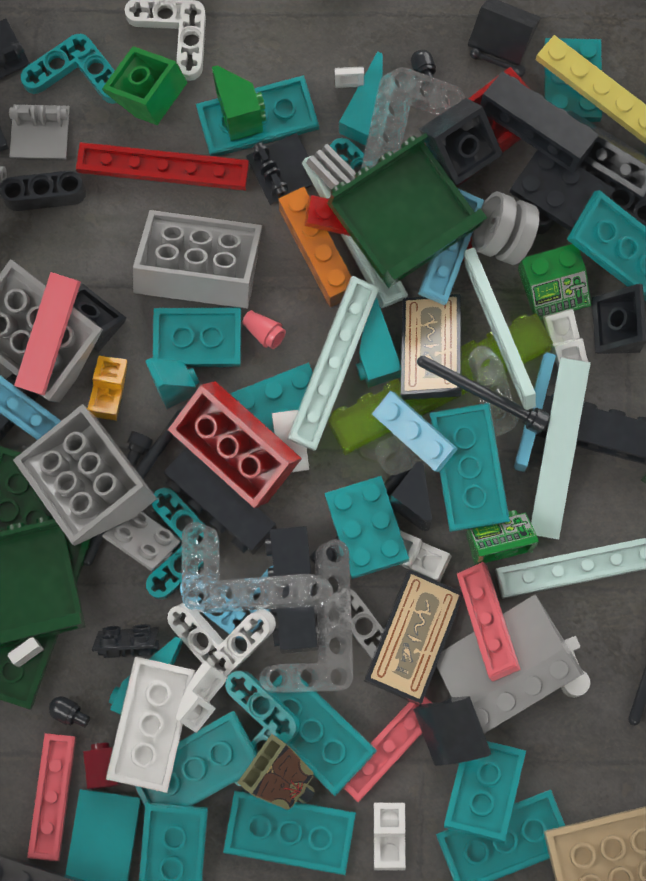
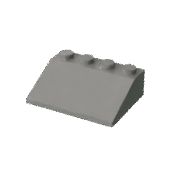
(197, 259)
(18, 310)
(84, 477)
(543, 662)

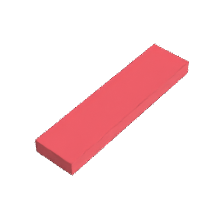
(47, 333)
(488, 622)
(390, 747)
(51, 797)

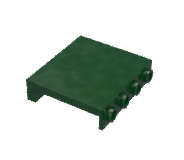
(403, 210)
(36, 583)

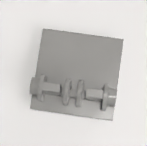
(39, 131)
(143, 540)

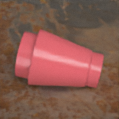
(264, 329)

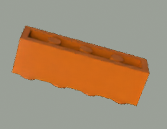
(315, 247)

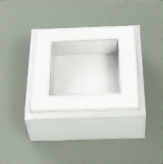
(25, 652)

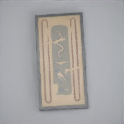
(431, 332)
(414, 637)

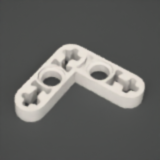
(179, 20)
(225, 648)

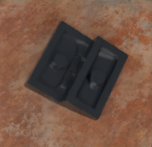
(452, 731)

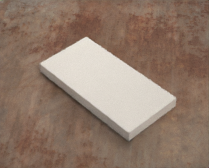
(148, 725)

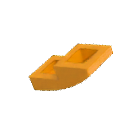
(107, 387)

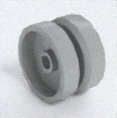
(508, 228)

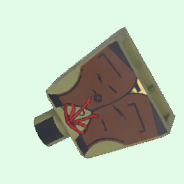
(278, 775)

